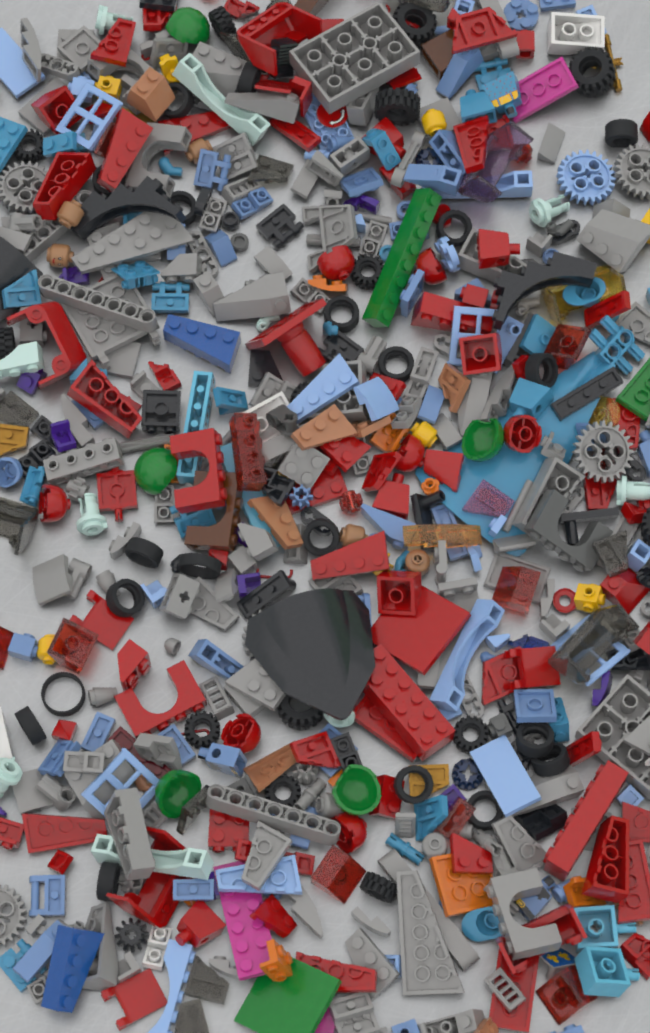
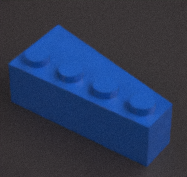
(204, 340)
(69, 966)

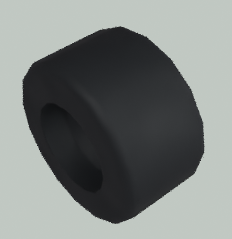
(621, 133)

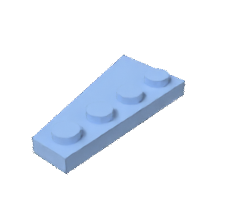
(324, 389)
(281, 881)

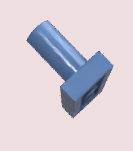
(508, 335)

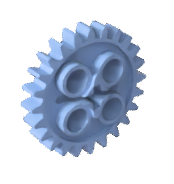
(586, 177)

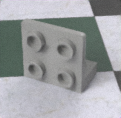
(460, 592)

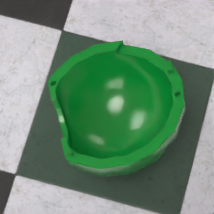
(189, 26)
(483, 440)
(155, 470)
(356, 790)
(175, 791)

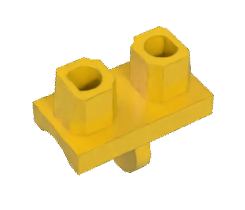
(167, 67)

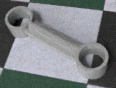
(417, 143)

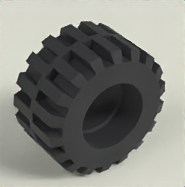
(418, 16)
(588, 59)
(296, 718)

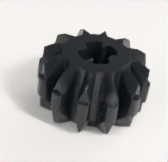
(125, 940)

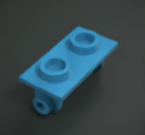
(32, 485)

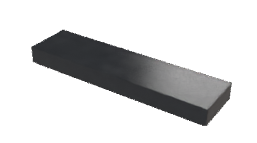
(586, 393)

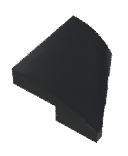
(277, 486)
(633, 661)
(543, 821)

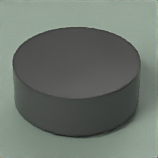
(239, 242)

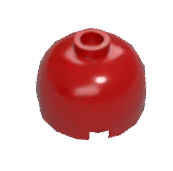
(337, 264)
(431, 266)
(522, 433)
(412, 454)
(53, 503)
(242, 733)
(352, 833)

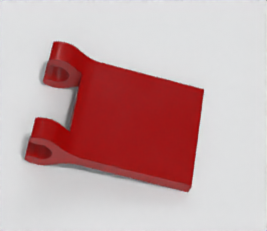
(276, 86)
(103, 622)
(534, 667)
(137, 997)

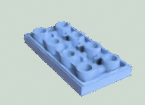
(13, 69)
(321, 130)
(505, 776)

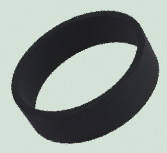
(211, 565)
(59, 675)

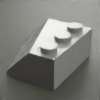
(220, 66)
(615, 238)
(348, 402)
(81, 781)

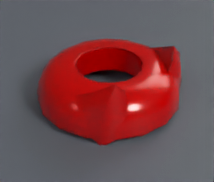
(561, 592)

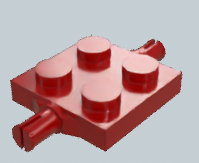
(117, 491)

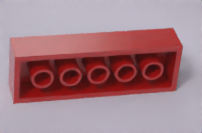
(407, 706)
(587, 817)

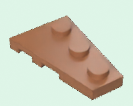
(279, 521)

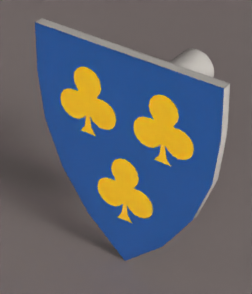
(557, 959)

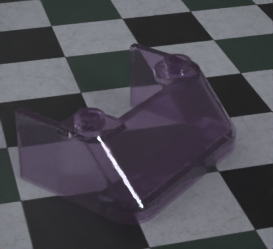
(502, 147)

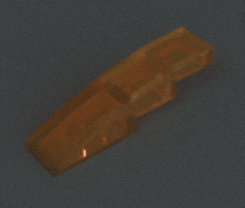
(455, 535)

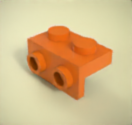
(388, 439)
(573, 894)
(278, 966)

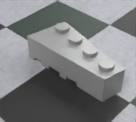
(469, 260)
(552, 475)
(130, 833)

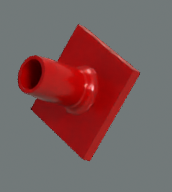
(294, 338)

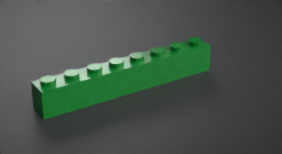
(402, 257)

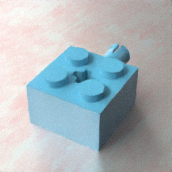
(605, 920)
(604, 971)

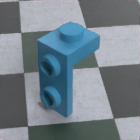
(383, 147)
(561, 726)

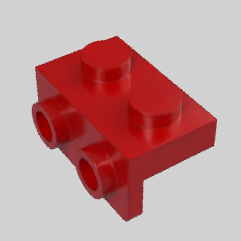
(389, 801)
(10, 833)

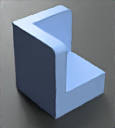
(154, 593)

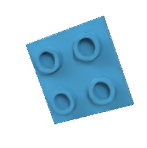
(136, 274)

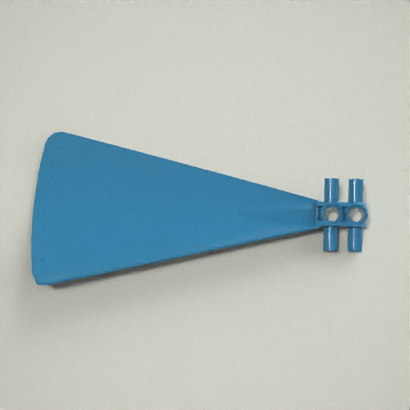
(511, 469)

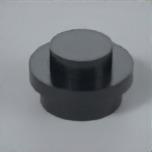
(230, 220)

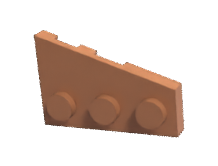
(324, 428)
(270, 767)

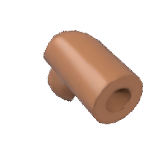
(141, 783)

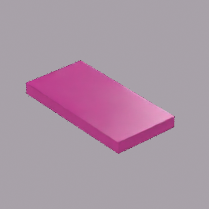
(544, 88)

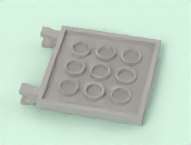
(103, 335)

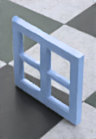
(89, 116)
(455, 334)
(622, 652)
(107, 775)

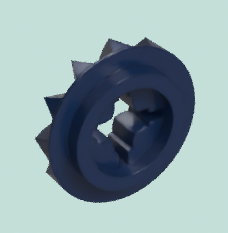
(422, 157)
(459, 778)

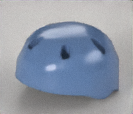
(12, 469)

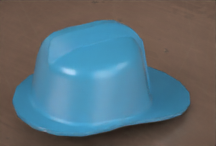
(585, 296)
(481, 924)

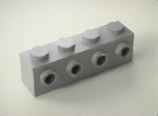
(83, 461)

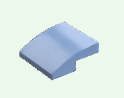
(376, 397)

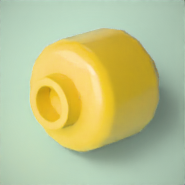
(433, 121)
(425, 433)
(43, 645)

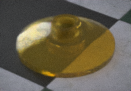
(610, 411)

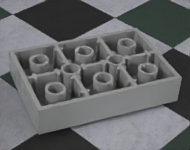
(354, 57)
(614, 720)

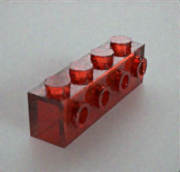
(247, 452)

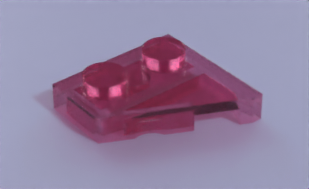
(488, 501)

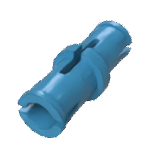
(405, 849)

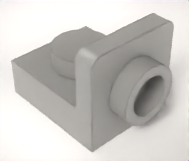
(141, 382)
(551, 449)

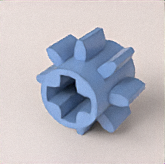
(301, 502)

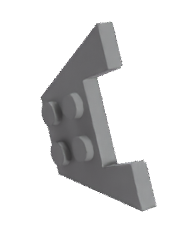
(336, 228)

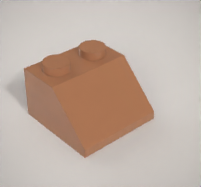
(151, 94)

